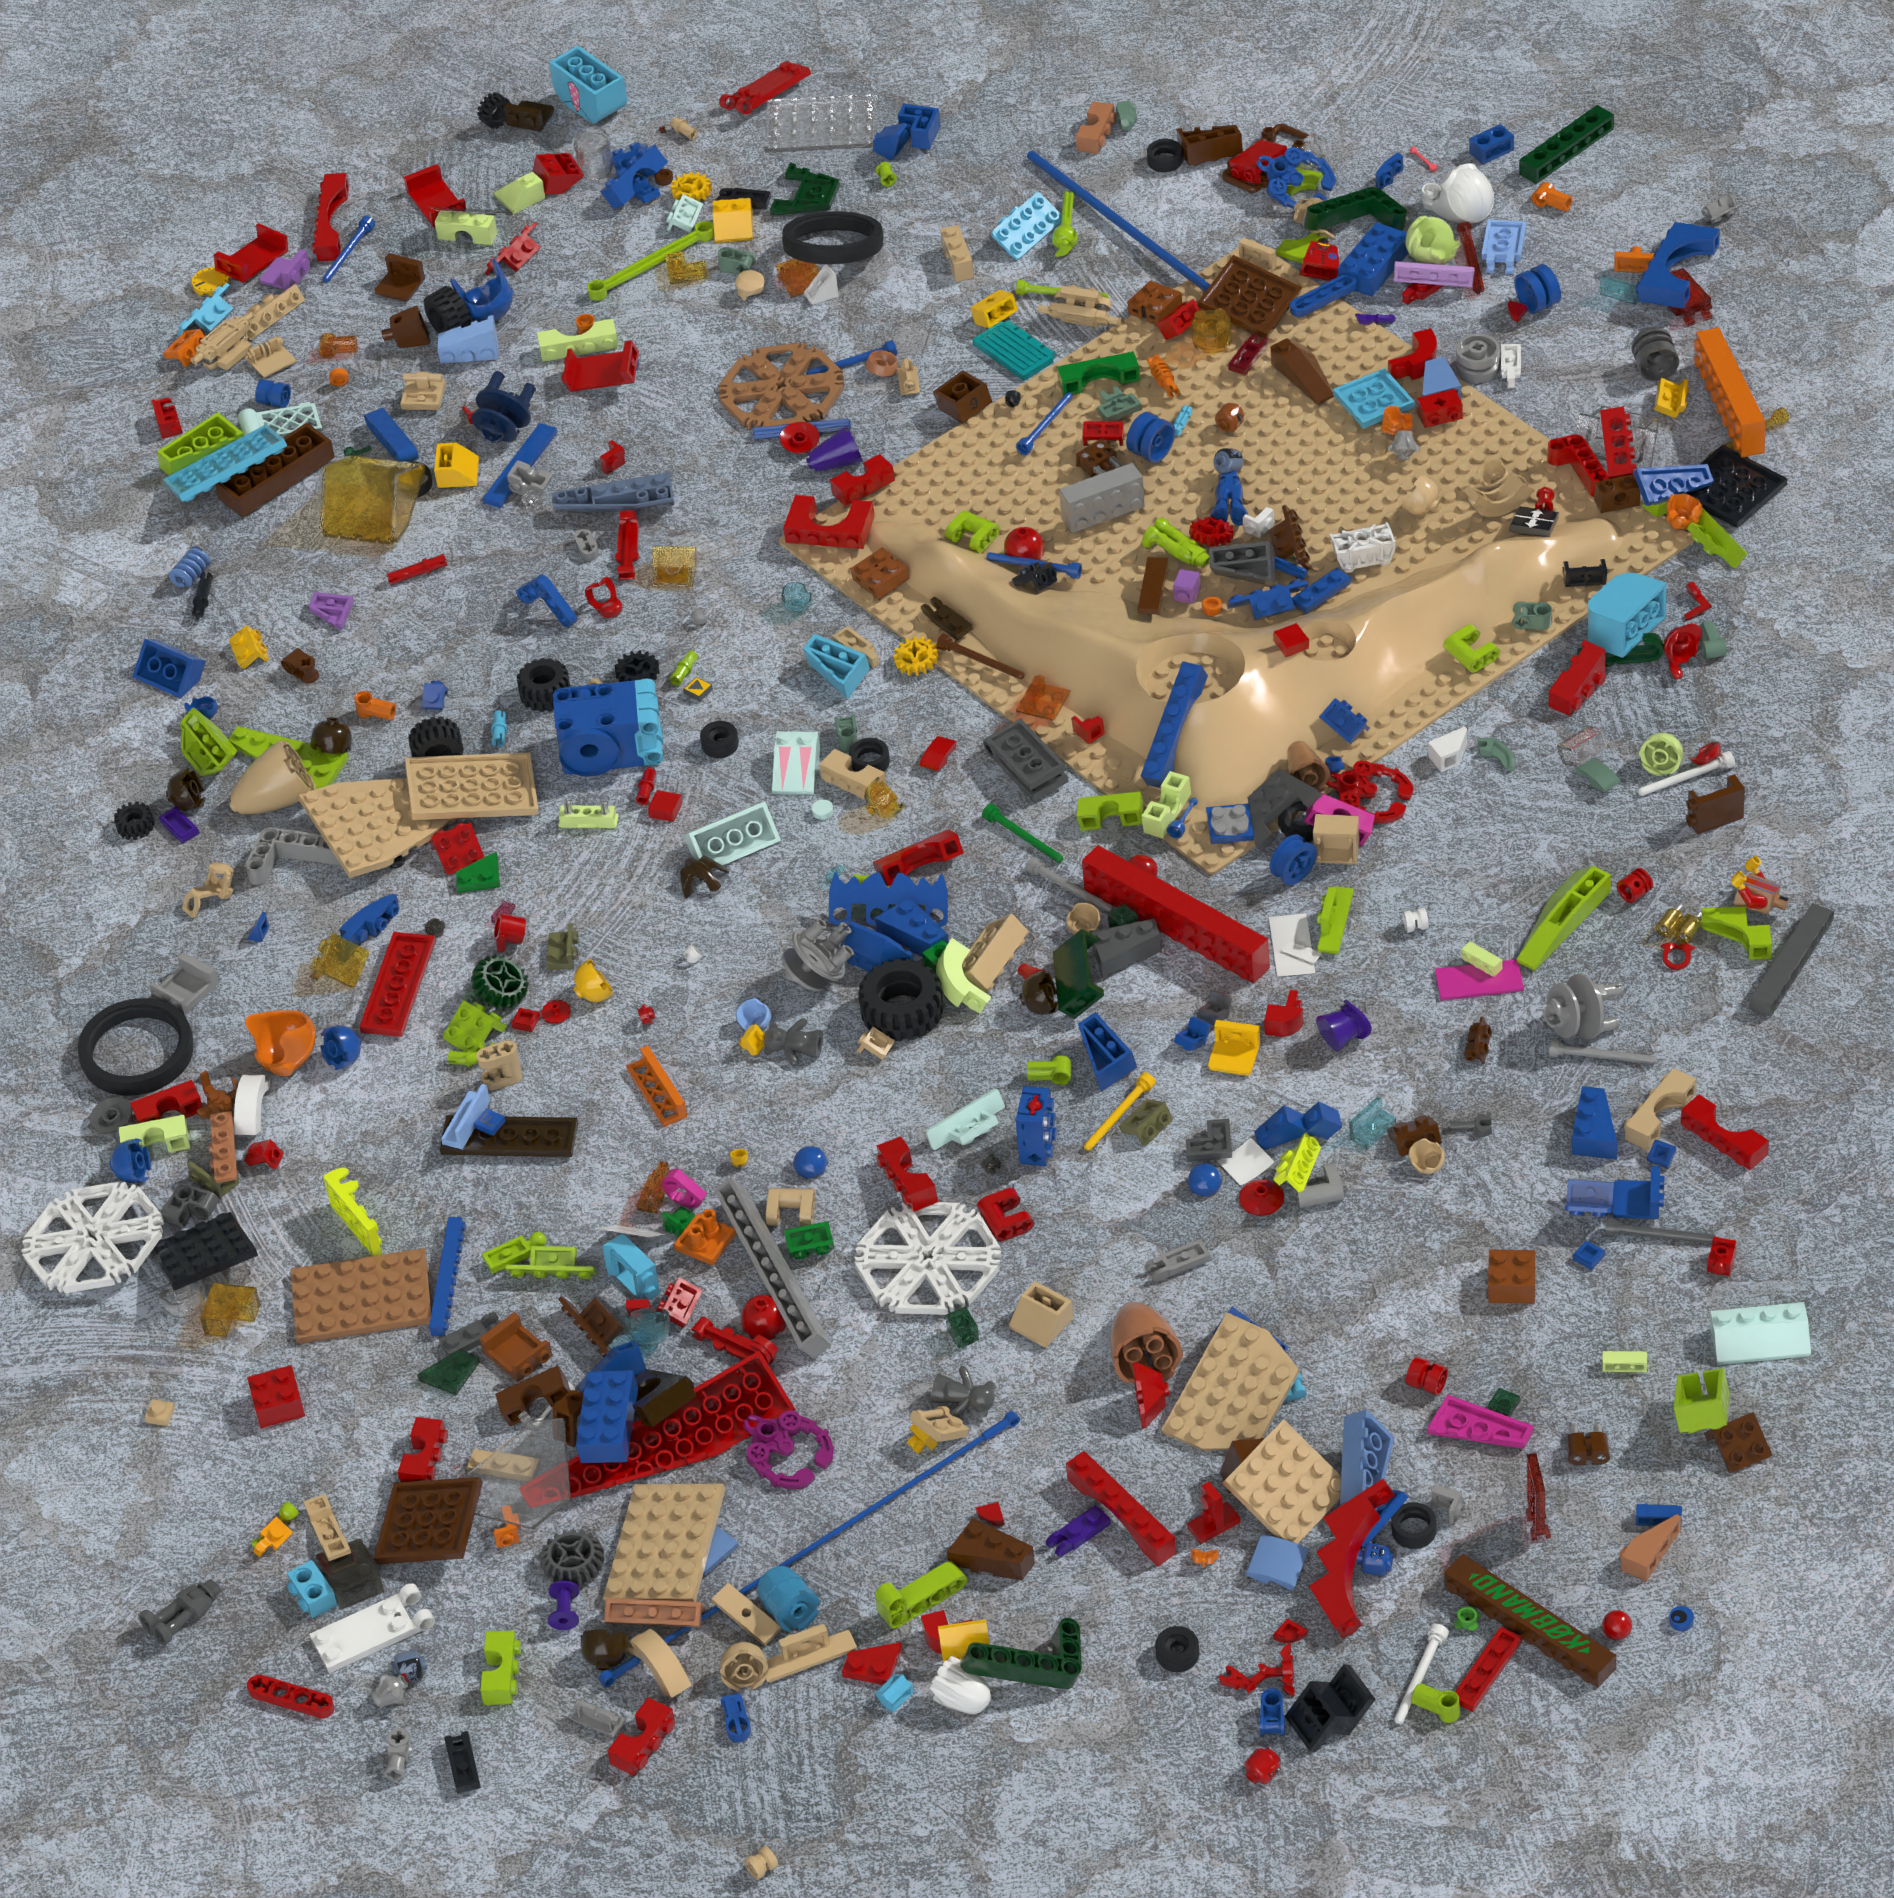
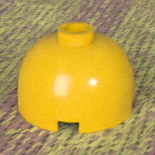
(591, 983)

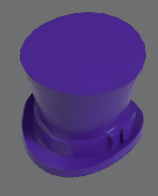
(1343, 1025)

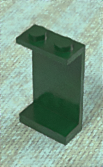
(1072, 975)

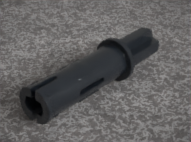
(201, 601)

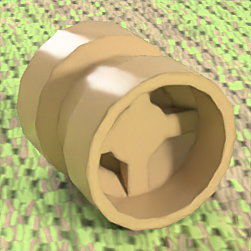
(761, 1863)

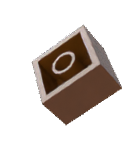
(962, 396)

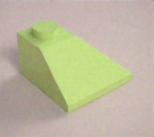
(521, 192)

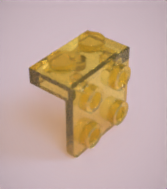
(339, 960)

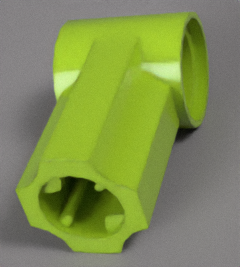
(1056, 1070)
(1437, 1702)

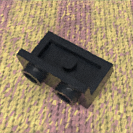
(1040, 575)

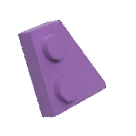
(331, 608)

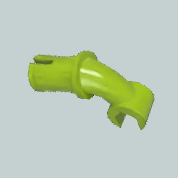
(465, 1058)

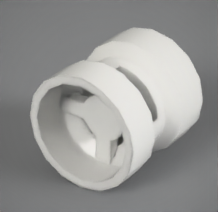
(1430, 193)
(1415, 920)

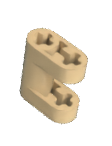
(505, 1064)
(790, 1199)

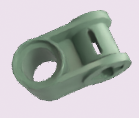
(733, 260)
(1533, 615)
(846, 732)

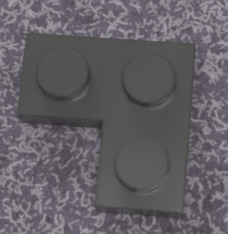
(1214, 1146)

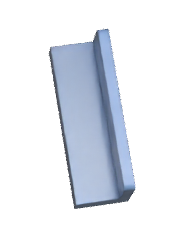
(463, 1121)

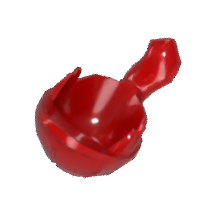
(1680, 646)

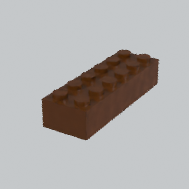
(304, 453)

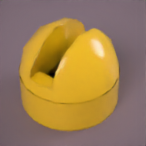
(739, 1157)

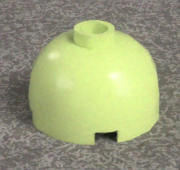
(1661, 754)

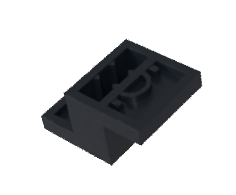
(1329, 1708)

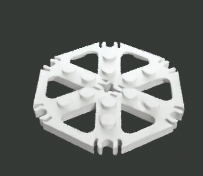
(78, 1243)
(935, 1270)

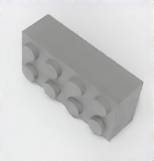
(1102, 498)

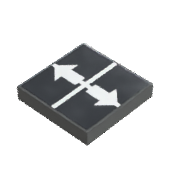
(1534, 521)

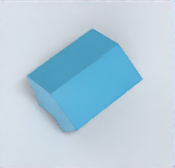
(894, 1692)

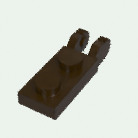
(947, 619)

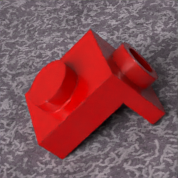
(613, 458)
(266, 1152)

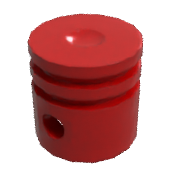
(1637, 882)

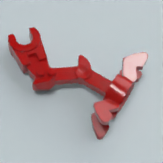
(1238, 1680)

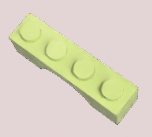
(599, 338)

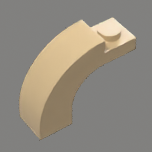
(1501, 500)
(660, 1661)

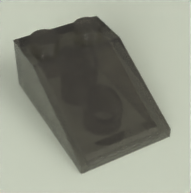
(352, 1575)

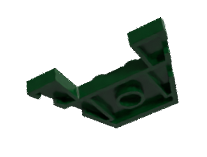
(814, 192)

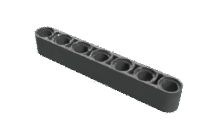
(1791, 960)

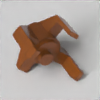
(217, 1100)

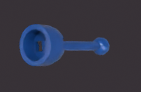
(1178, 824)

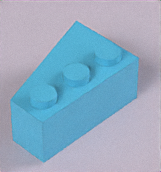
(836, 663)

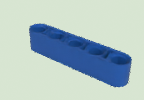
(391, 436)

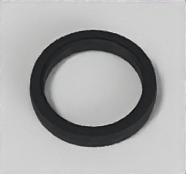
(832, 253)
(144, 1082)

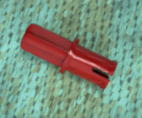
(646, 786)

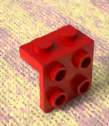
(456, 847)

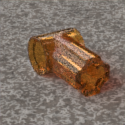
(330, 345)

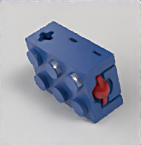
(1035, 1126)

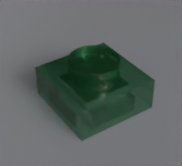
(1504, 1402)

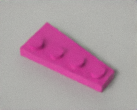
(1475, 1423)

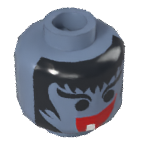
(1228, 460)
(409, 1665)

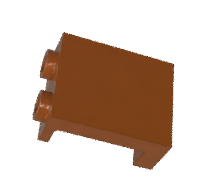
(515, 1348)

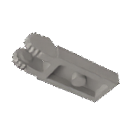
(1178, 1260)

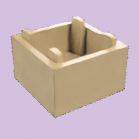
(1336, 839)

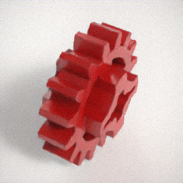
(1211, 531)

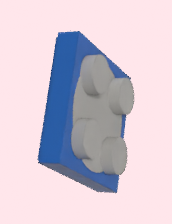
(1229, 823)

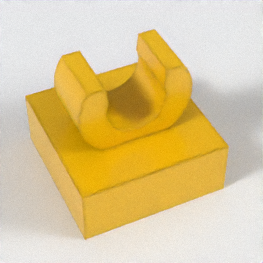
(752, 1040)
(920, 1439)

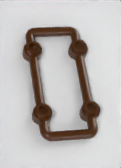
(1267, 134)

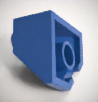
(891, 140)

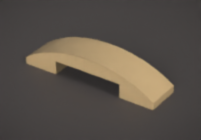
(326, 1527)

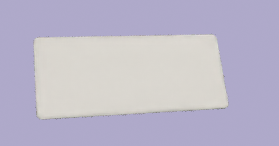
(1301, 951)

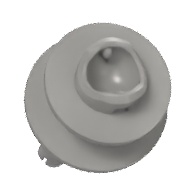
(816, 956)
(1580, 1007)

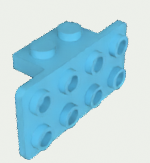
(1026, 225)

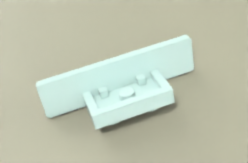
(967, 1122)

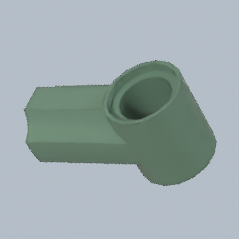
(1712, 644)

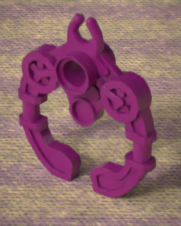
(778, 1441)

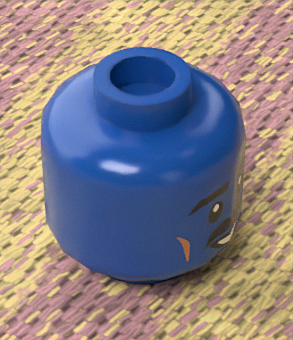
(1375, 1559)

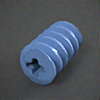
(189, 567)

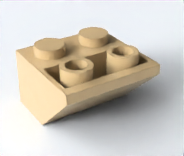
(1041, 1314)

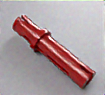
(422, 567)

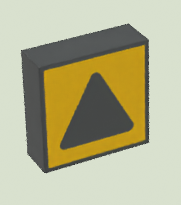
(698, 689)

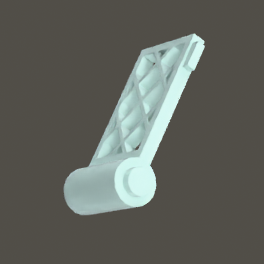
(251, 420)

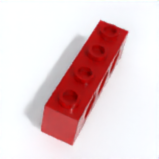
(1612, 420)

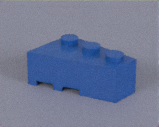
(910, 927)
(1106, 1051)
(1593, 1126)

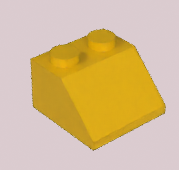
(733, 220)

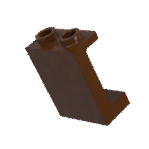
(1717, 807)

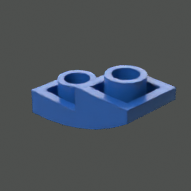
(1388, 169)
(644, 191)

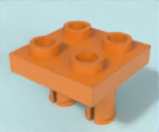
(705, 1238)

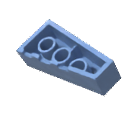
(1364, 1453)

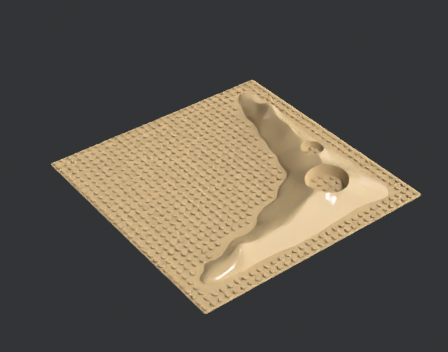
(1367, 643)

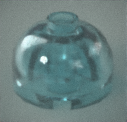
(648, 1327)

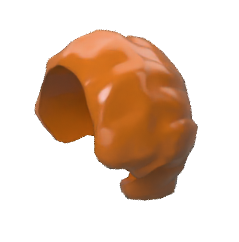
(1683, 510)

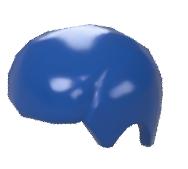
(205, 705)
(810, 1162)
(1204, 1179)

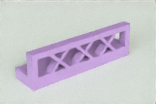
(1434, 274)

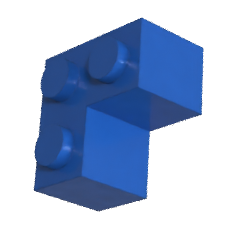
(923, 122)

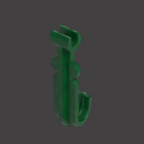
(1649, 652)

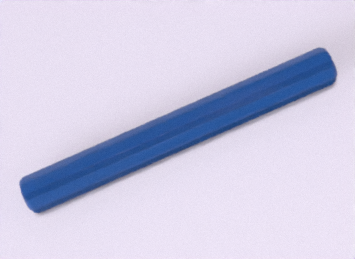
(822, 427)

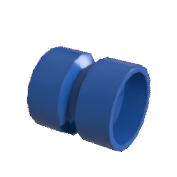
(272, 393)

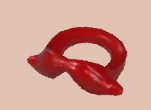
(1686, 949)

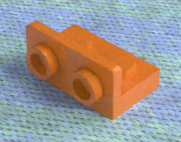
(184, 346)

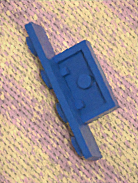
(1269, 602)

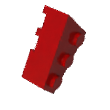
(1580, 680)

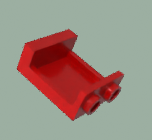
(1244, 165)

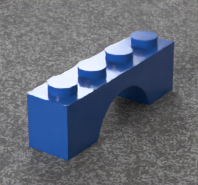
(620, 189)

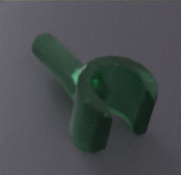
(350, 451)

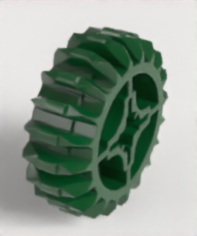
(503, 986)

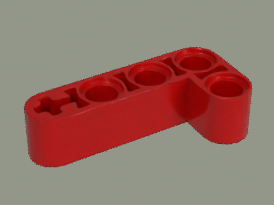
(1577, 452)

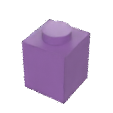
(1186, 586)

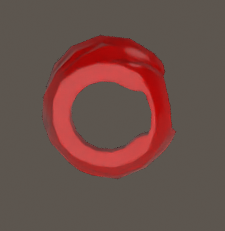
(1707, 753)

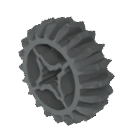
(571, 1551)

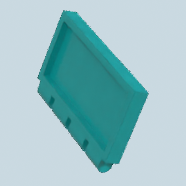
(1014, 349)

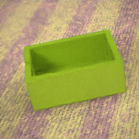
(1701, 1411)

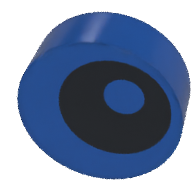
(1681, 1618)

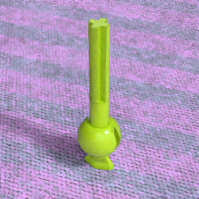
(1065, 236)

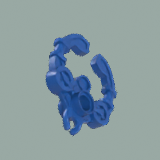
(1290, 176)

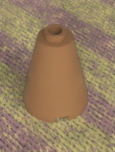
(1307, 766)

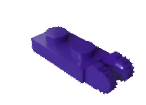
(1079, 1531)

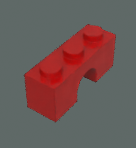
(877, 475)
(180, 1098)
(429, 1437)
(632, 1753)

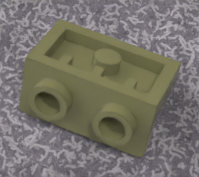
(562, 949)
(1147, 1121)

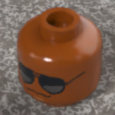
(1229, 417)

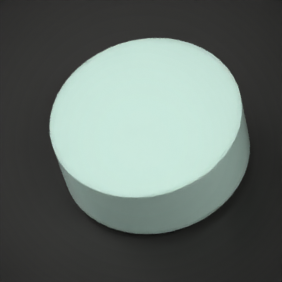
(822, 809)

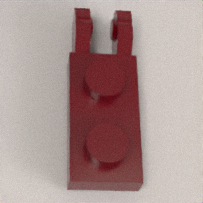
(1248, 354)

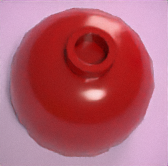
(1024, 543)
(762, 1317)

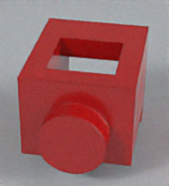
(1721, 1256)

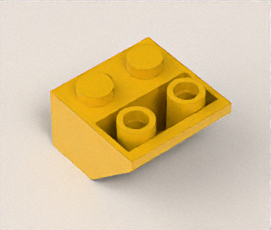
(455, 466)

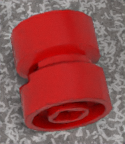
(1428, 1376)

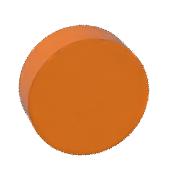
(338, 377)
(1212, 606)

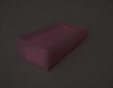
(504, 908)

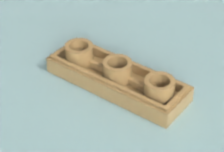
(737, 1605)

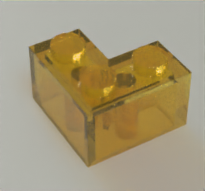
(226, 1304)

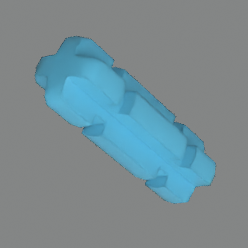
(1182, 419)

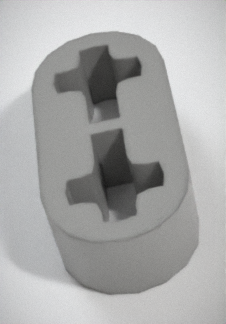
(590, 543)

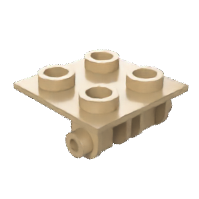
(270, 357)

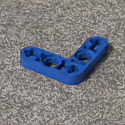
(544, 588)

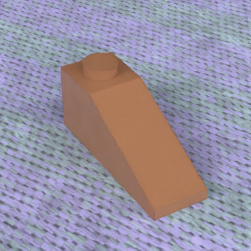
(1648, 1548)

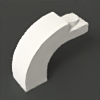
(248, 1104)

